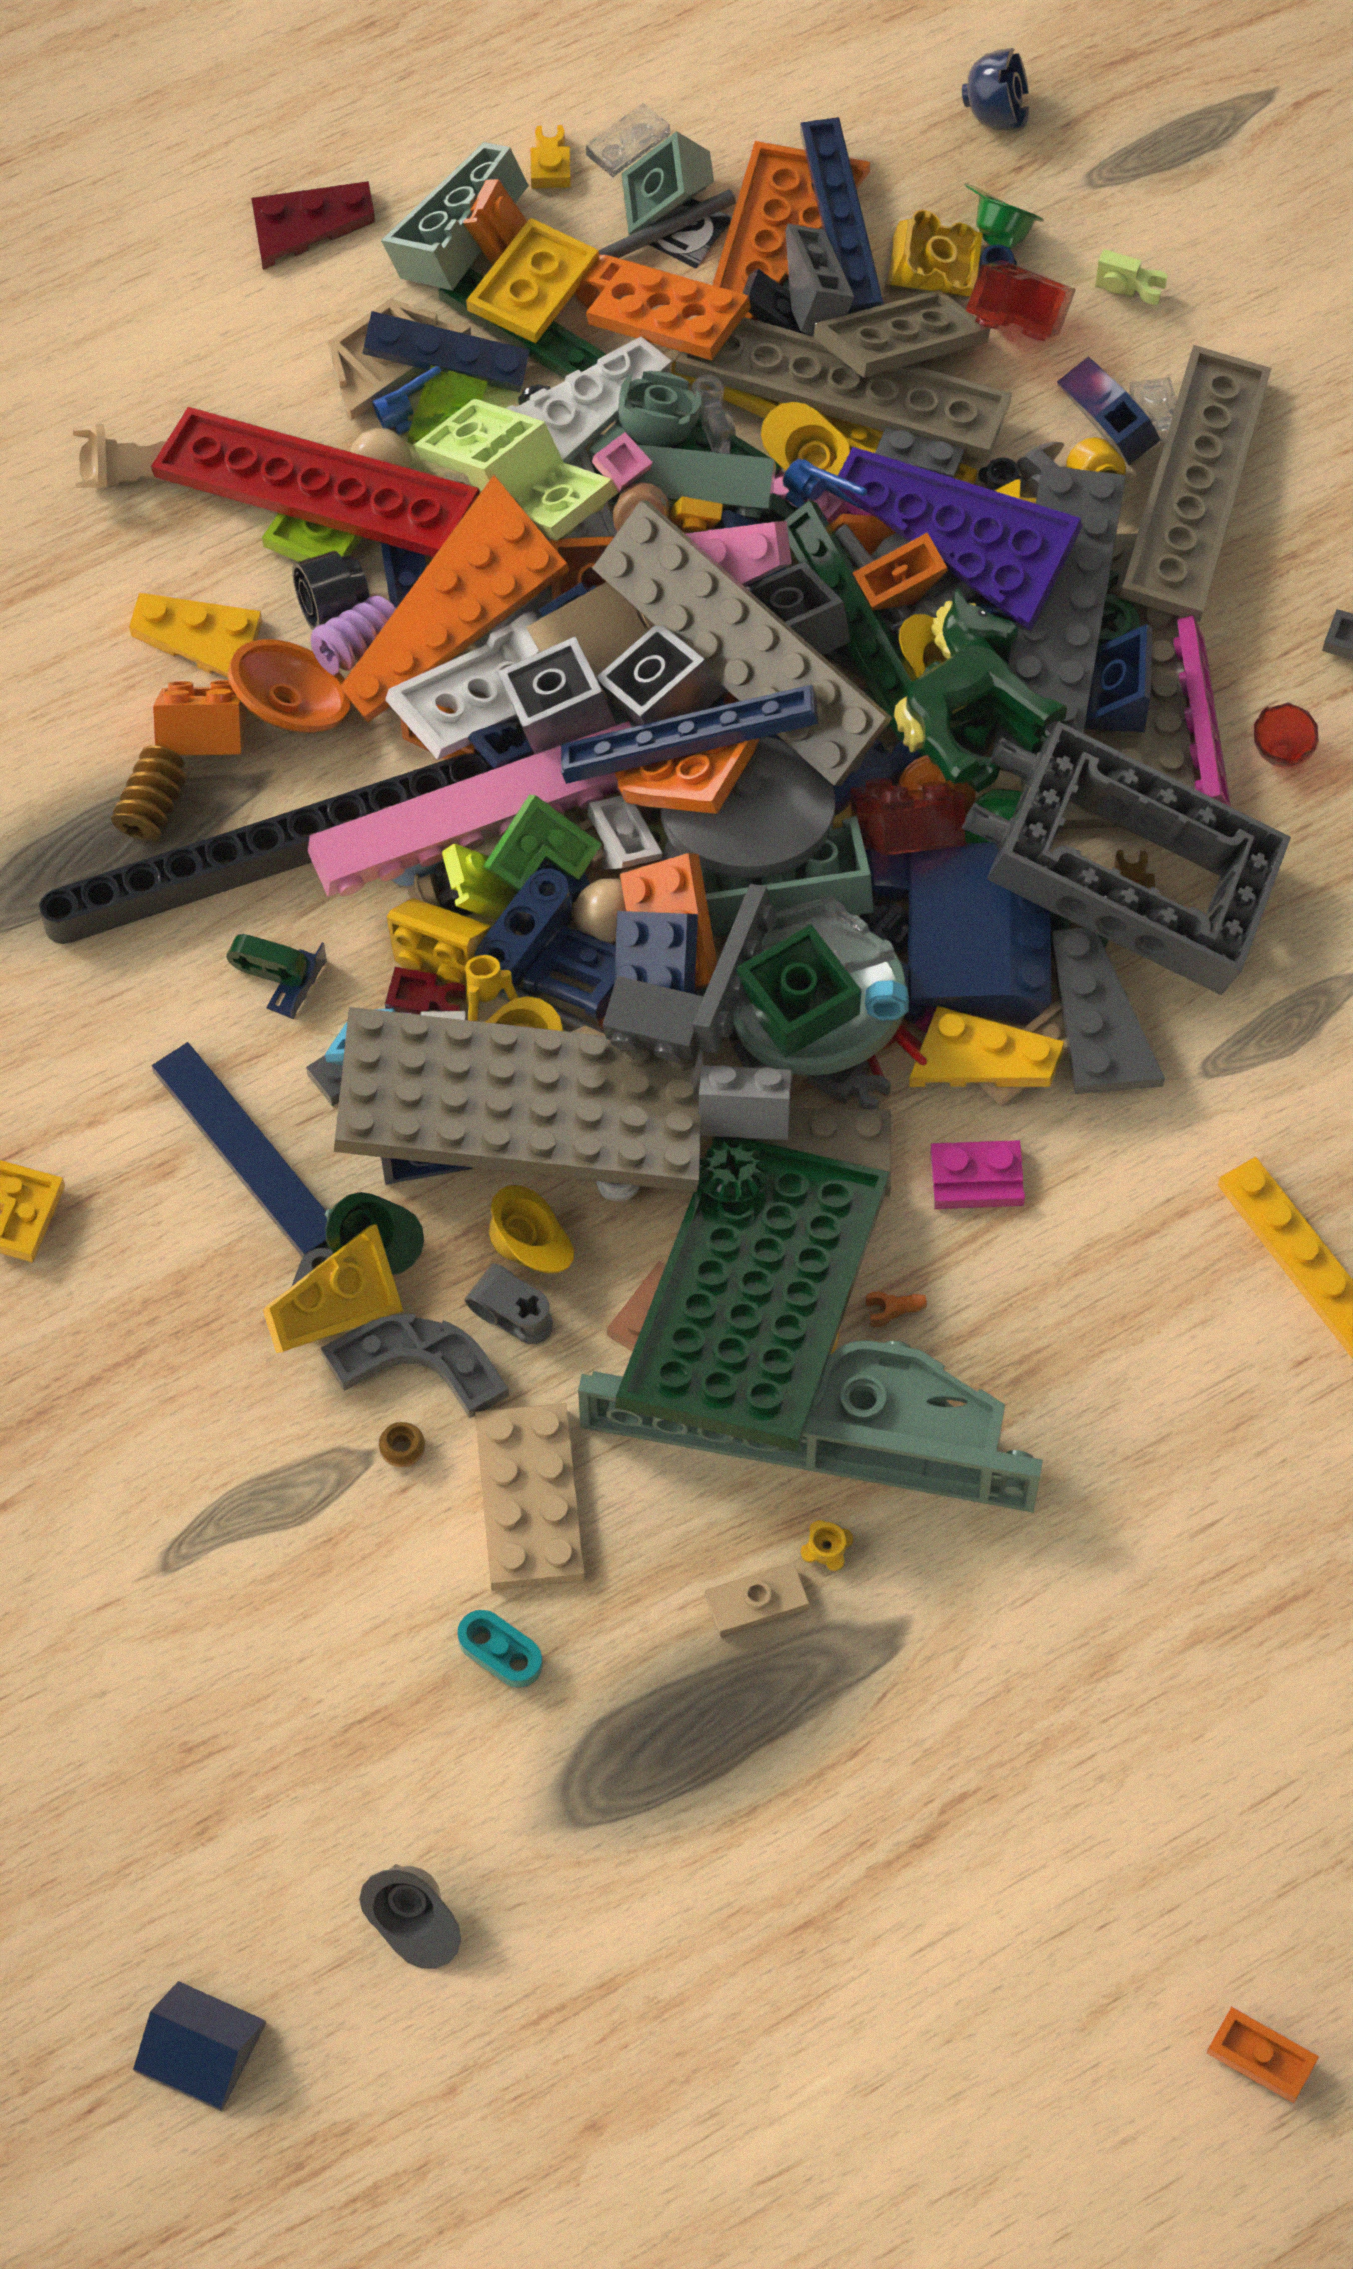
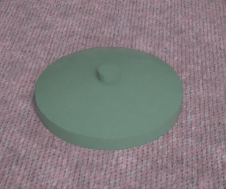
(837, 1050)

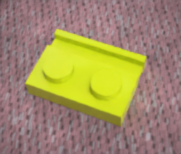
(476, 886)

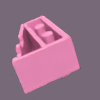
(747, 550)

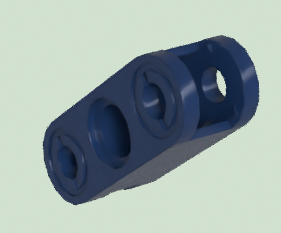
(540, 904)

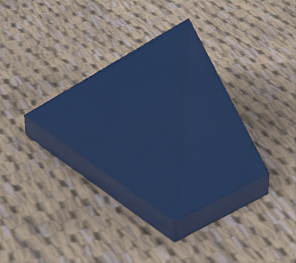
(501, 743)

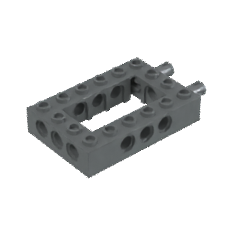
(1156, 807)

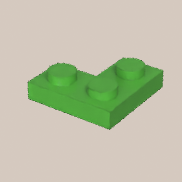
(536, 835)

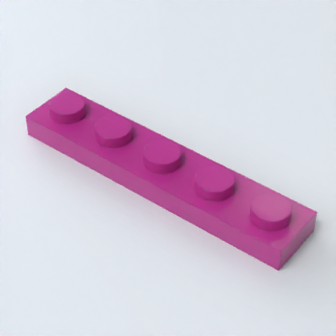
(1201, 714)

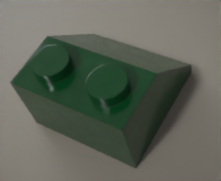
(799, 990)

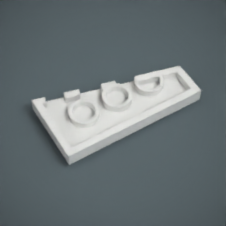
(589, 399)

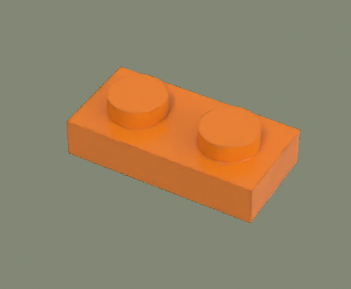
(1262, 2054)

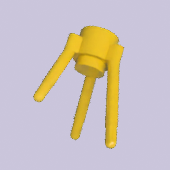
(485, 982)

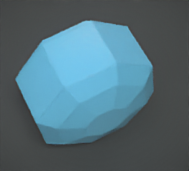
(887, 1000)

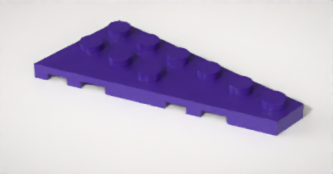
(986, 538)

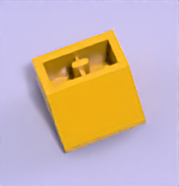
(434, 939)

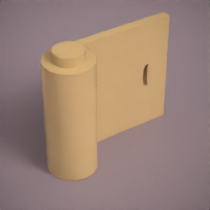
(602, 625)

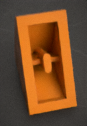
(902, 574)

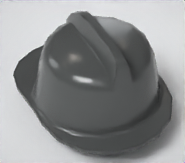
(411, 1915)

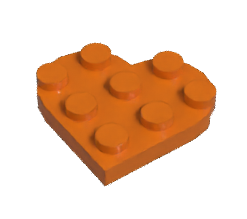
(687, 782)

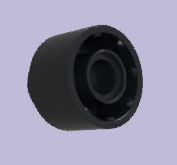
(328, 586)

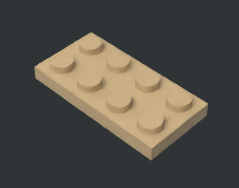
(529, 1496)

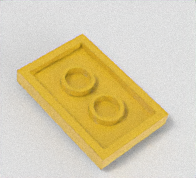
(532, 280)

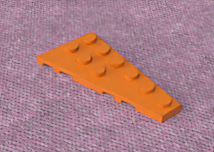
(772, 195)
(471, 585)

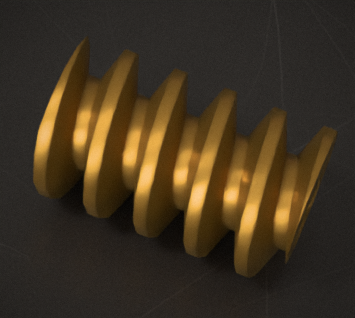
(150, 793)

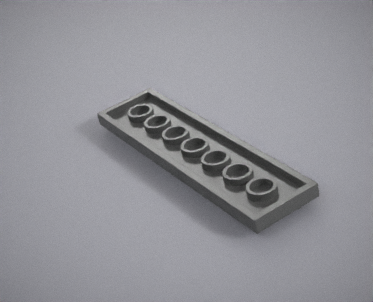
(1063, 645)

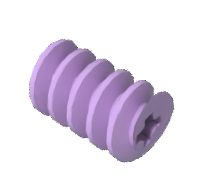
(350, 634)

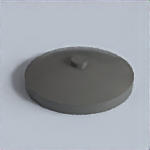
(768, 822)

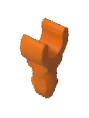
(893, 1306)

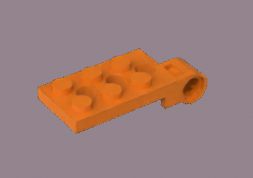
(667, 325)

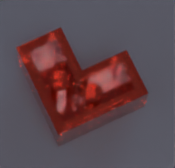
(1021, 297)
(906, 820)

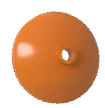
(287, 686)

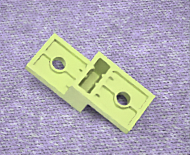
(524, 458)

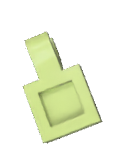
(1125, 276)

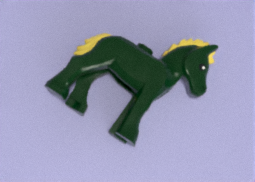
(968, 687)

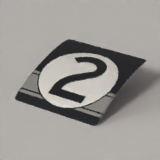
(694, 240)

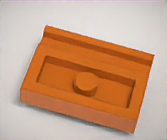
(494, 220)

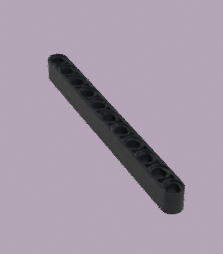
(241, 845)

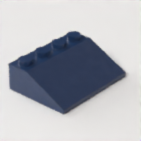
(974, 940)

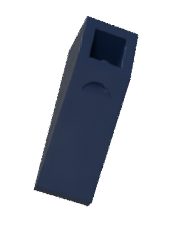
(1110, 409)

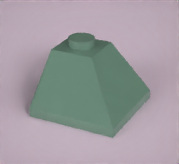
(665, 180)

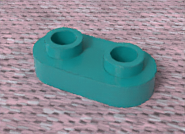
(501, 1650)

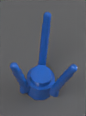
(395, 407)
(809, 482)

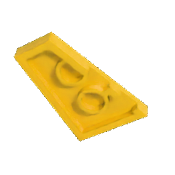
(194, 629)
(336, 1295)

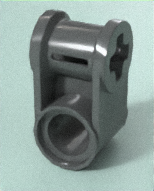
(506, 1300)

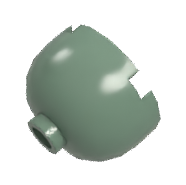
(658, 408)

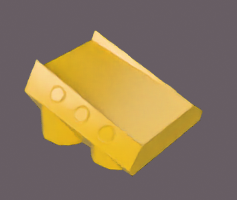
(934, 255)

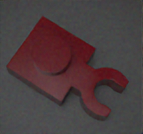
(419, 992)

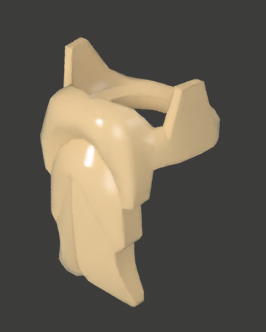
(108, 463)

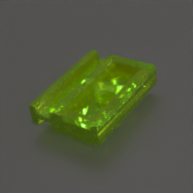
(443, 398)

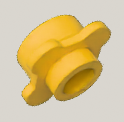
(827, 1532)

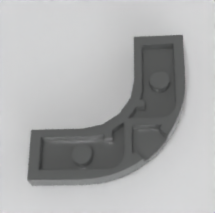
(422, 1342)

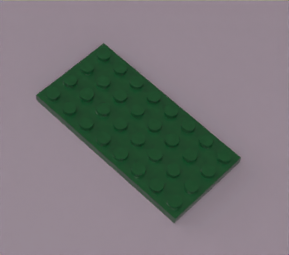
(755, 1299)

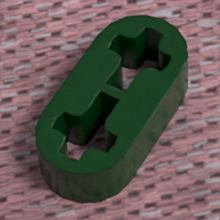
(268, 960)

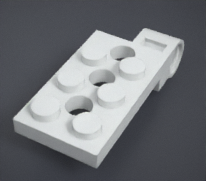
(450, 686)

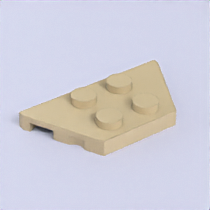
(368, 377)

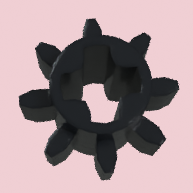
(889, 923)

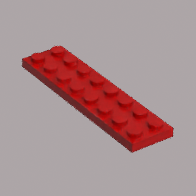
(313, 482)

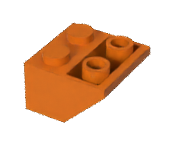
(199, 719)

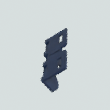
(296, 995)

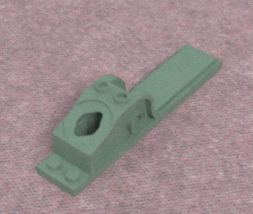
(872, 1421)

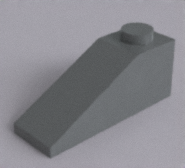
(815, 278)

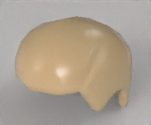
(383, 446)
(597, 909)

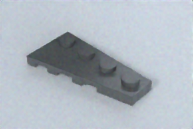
(1099, 1023)

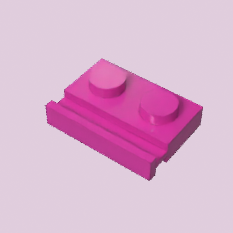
(977, 1174)

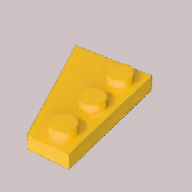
(979, 1050)

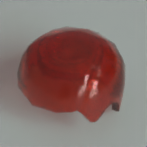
(1285, 735)

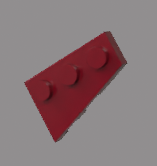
(303, 217)

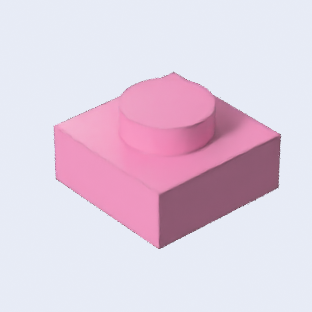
(622, 461)

